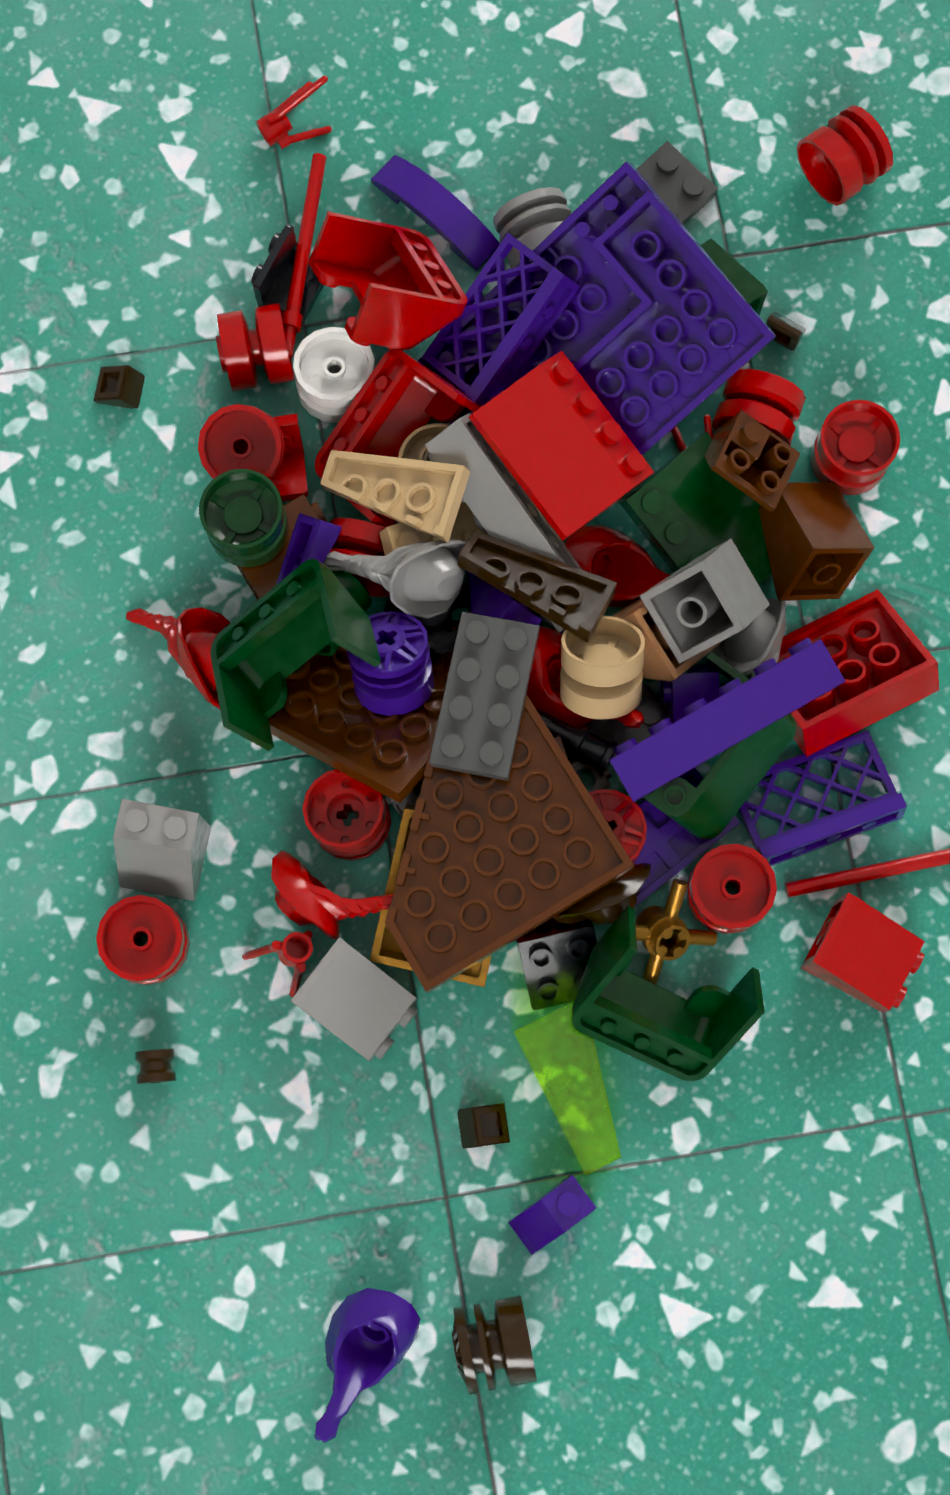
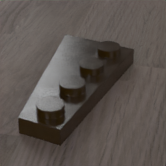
(549, 587)

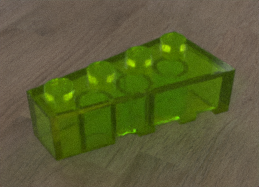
(573, 1086)

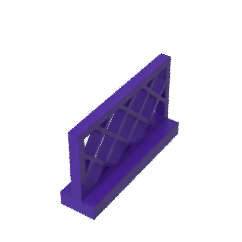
(518, 344)
(837, 824)

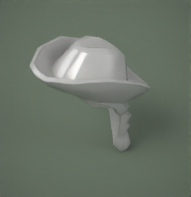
(419, 576)
(756, 642)

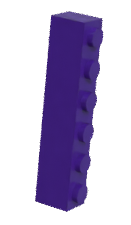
(726, 720)

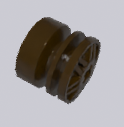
(494, 1345)

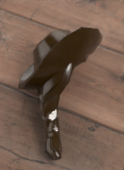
(609, 901)

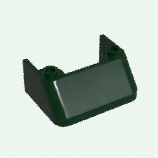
(276, 639)
(731, 779)
(653, 1023)

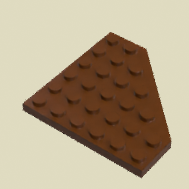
(334, 727)
(497, 857)

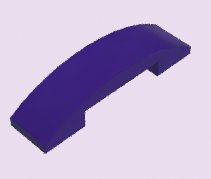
(438, 209)

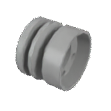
(531, 218)

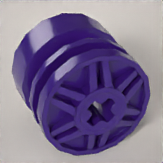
(405, 671)

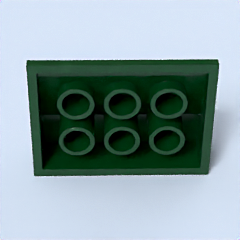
(693, 509)

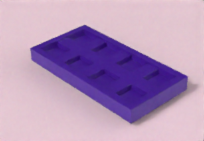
(670, 845)

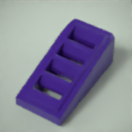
(309, 540)

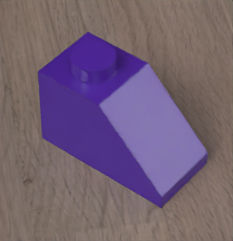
(552, 1214)

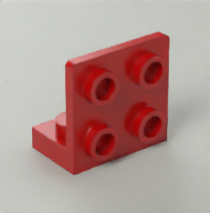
(291, 476)

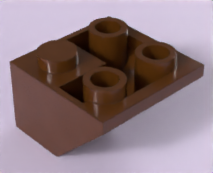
(752, 459)

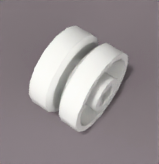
(330, 372)

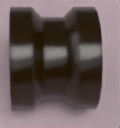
(155, 1066)

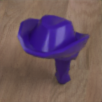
(360, 1357)

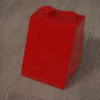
(864, 954)

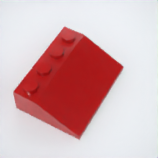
(561, 445)
(881, 668)

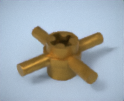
(666, 933)

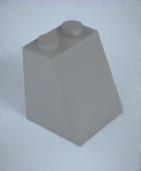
(705, 601)
(160, 849)
(356, 1000)

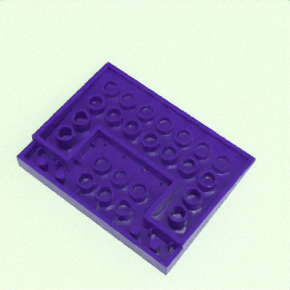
(651, 313)

